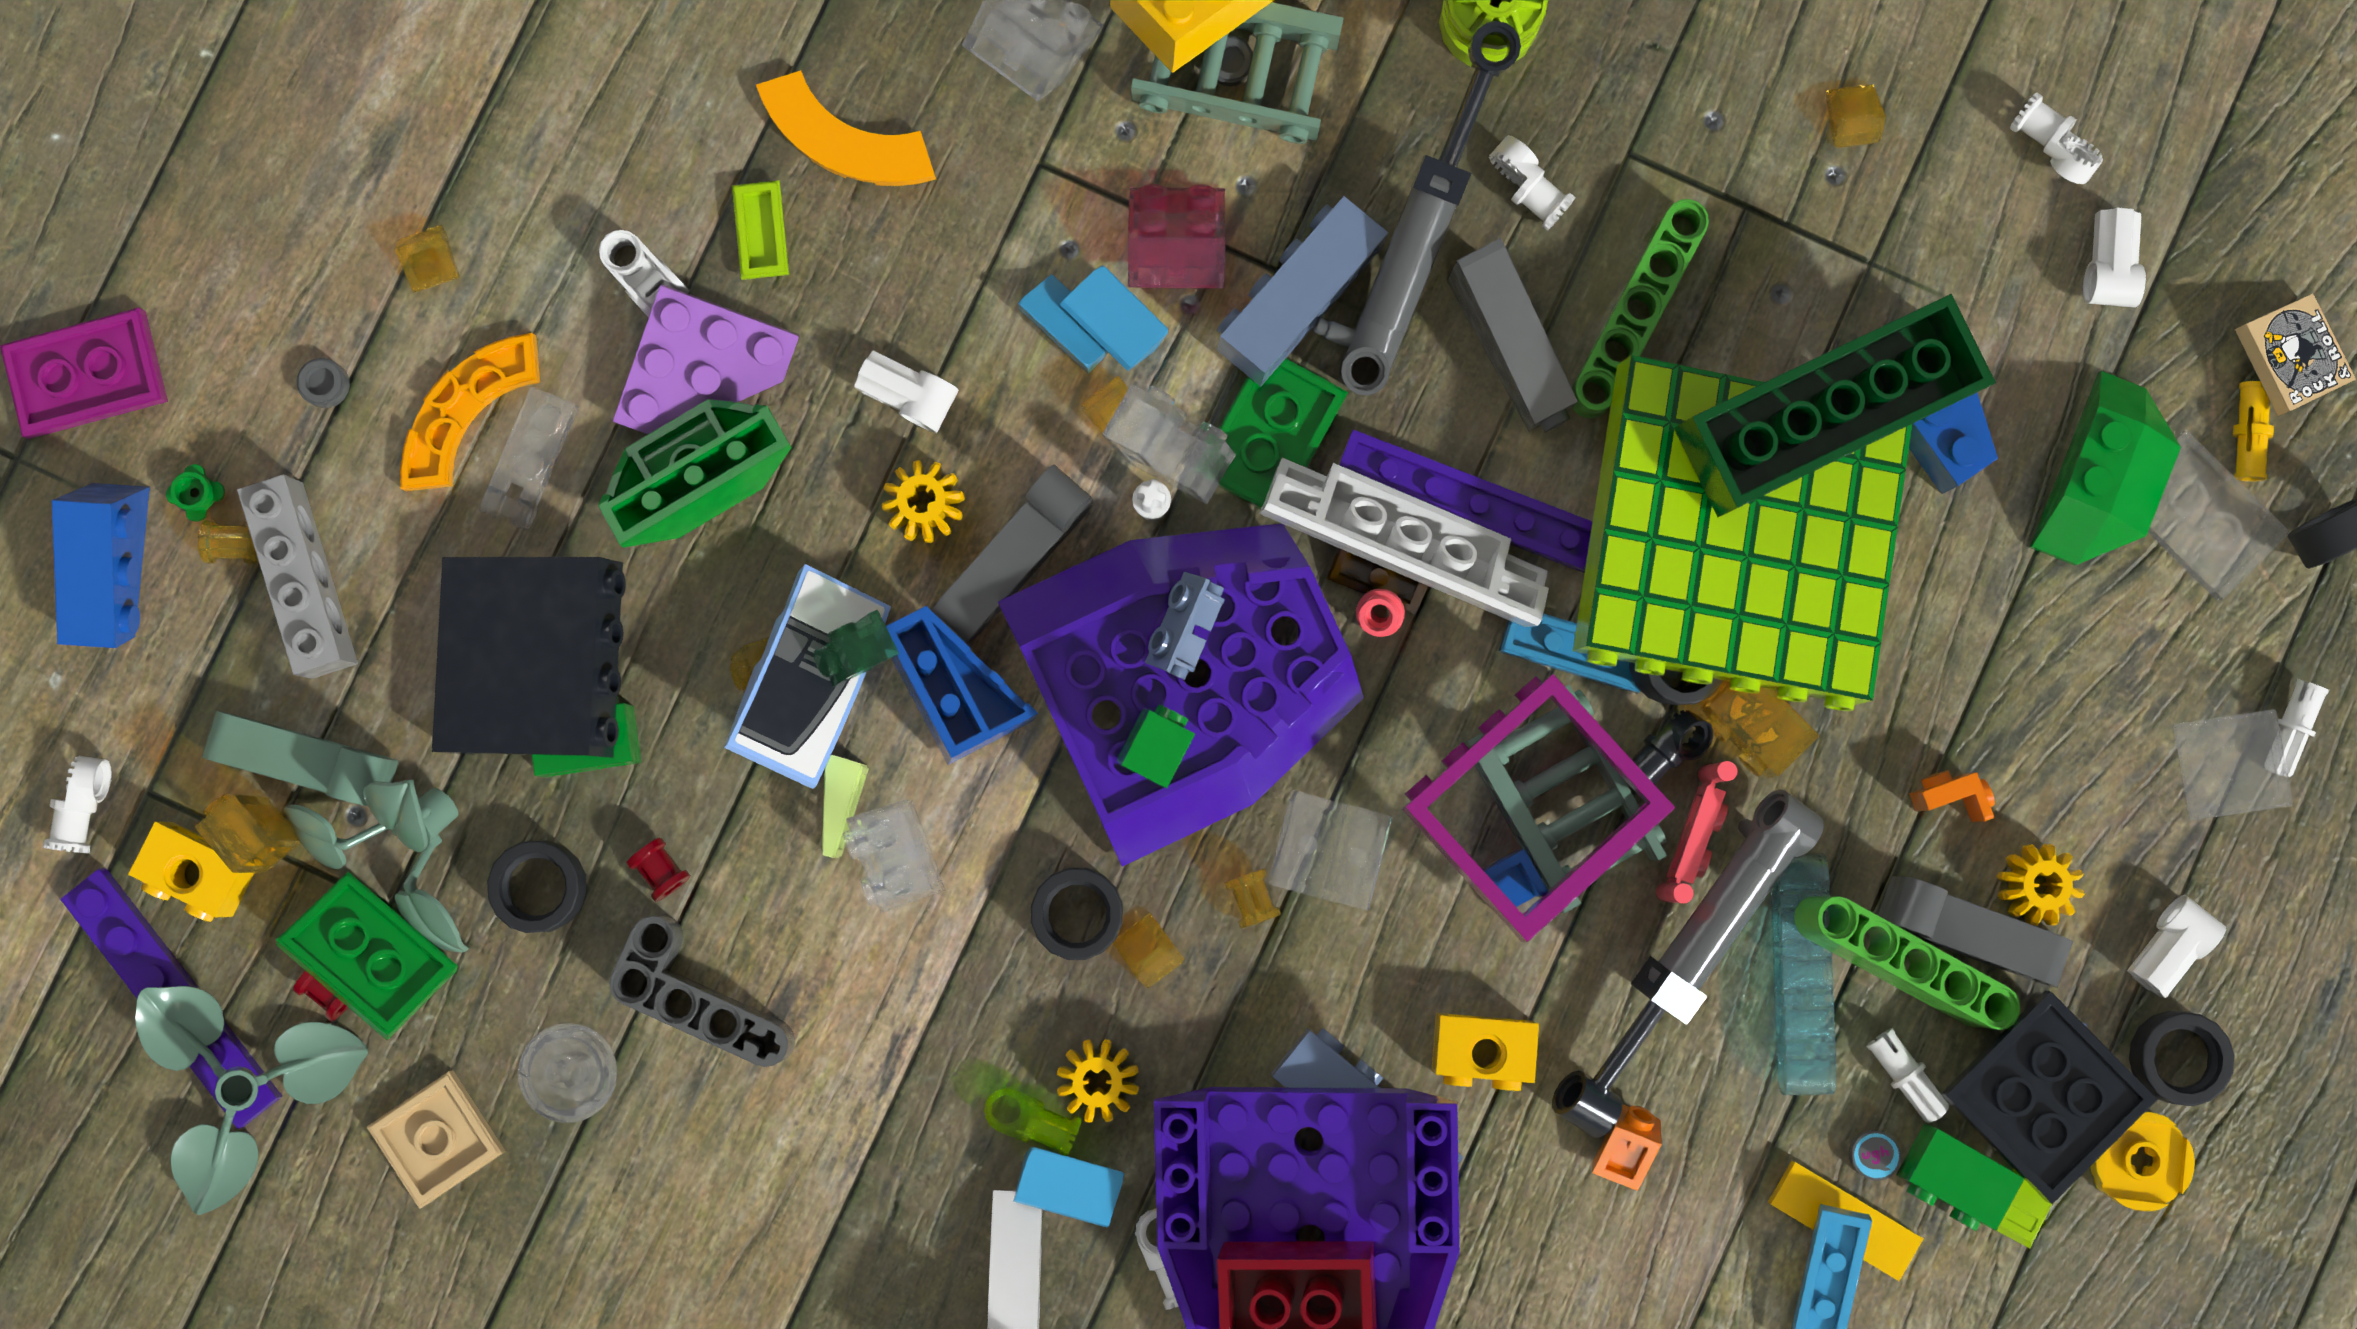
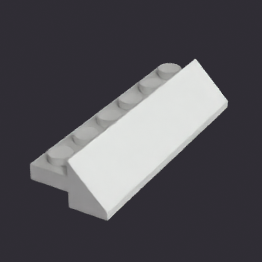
(1408, 538)

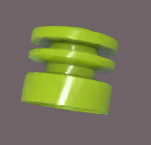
(1464, 17)

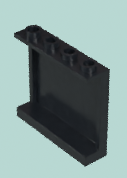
(528, 656)

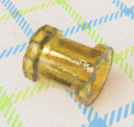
(225, 542)
(1264, 906)

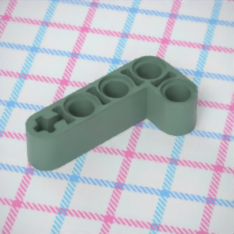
(296, 757)

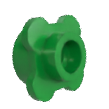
(181, 492)

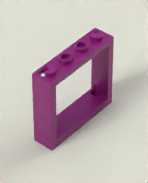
(1587, 871)

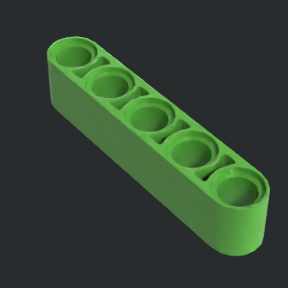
(1650, 289)
(1927, 967)

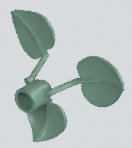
(416, 826)
(177, 1026)

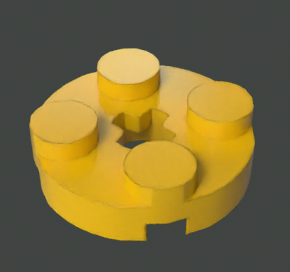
(2158, 1183)

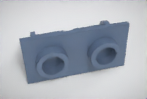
(1190, 603)

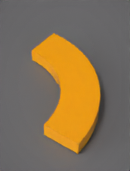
(840, 147)
(456, 401)

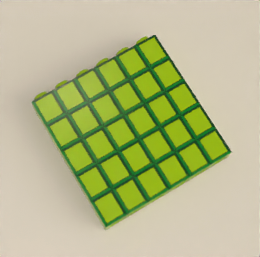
(1758, 597)

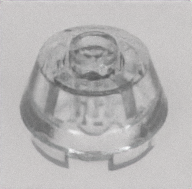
(567, 1073)

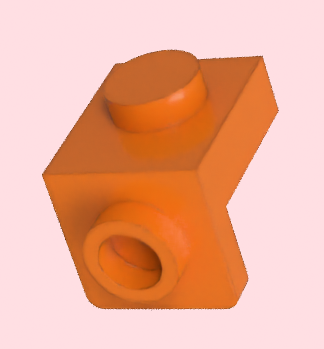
(1944, 789)

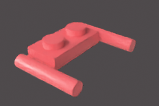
(1705, 816)

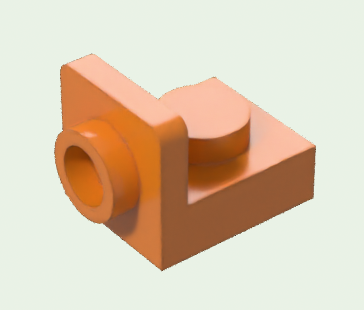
(1629, 1147)

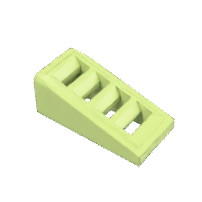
(842, 792)

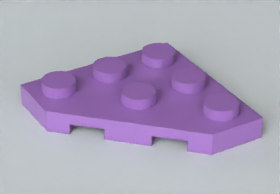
(699, 354)

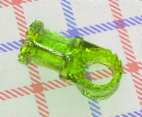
(1034, 1122)

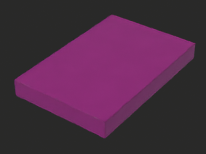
(83, 373)

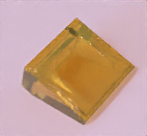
(1855, 116)
(427, 258)
(1104, 403)
(1148, 951)

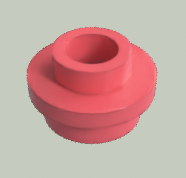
(1380, 626)

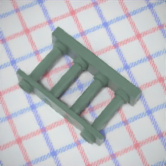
(1274, 22)
(1516, 797)

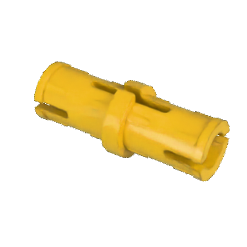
(2252, 432)

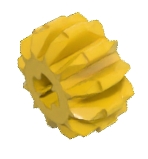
(909, 493)
(2058, 883)
(1098, 1097)

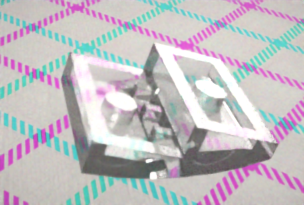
(1330, 850)

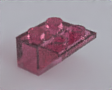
(1176, 237)

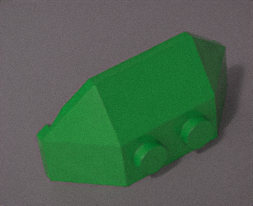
(692, 471)
(2108, 474)

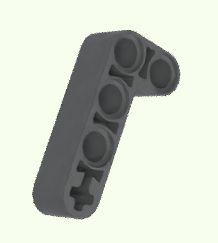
(1049, 515)
(1975, 931)
(705, 1001)

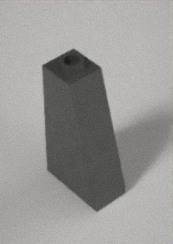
(1512, 336)

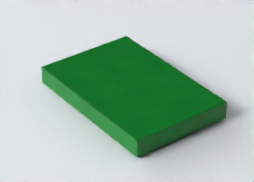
(1276, 422)
(366, 955)

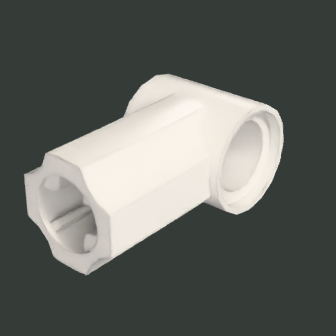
(2114, 271)
(918, 396)
(2183, 936)

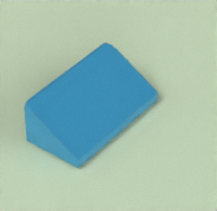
(1044, 310)
(1115, 318)
(1068, 1186)

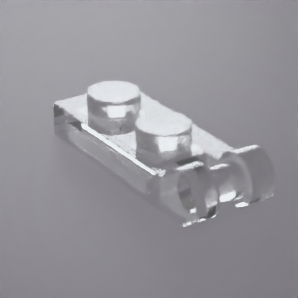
(529, 457)

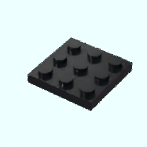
(2049, 1096)

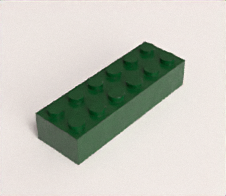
(1834, 405)

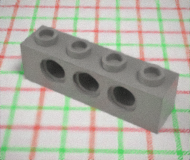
(297, 577)

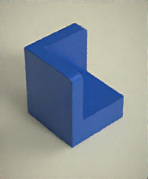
(1516, 877)

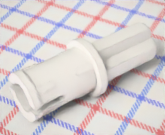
(1151, 500)
(2299, 720)
(1908, 1076)

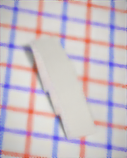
(1014, 1264)

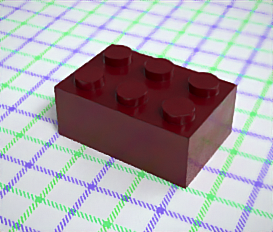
(1297, 1285)

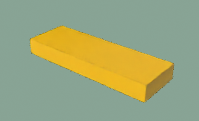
(1889, 1243)

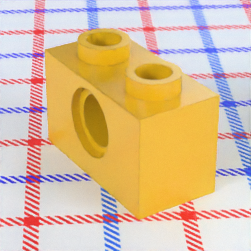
(163, 866)
(1515, 1046)

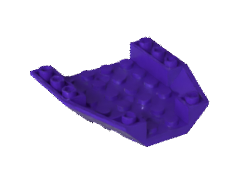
(1251, 718)
(1239, 1176)

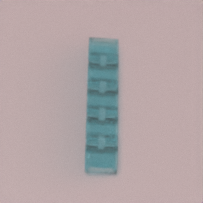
(1802, 985)

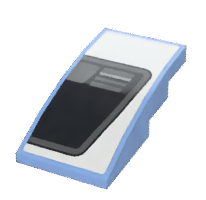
(789, 708)

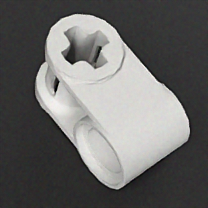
(641, 276)

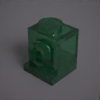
(855, 649)

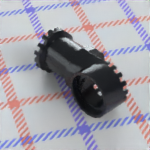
(1667, 749)

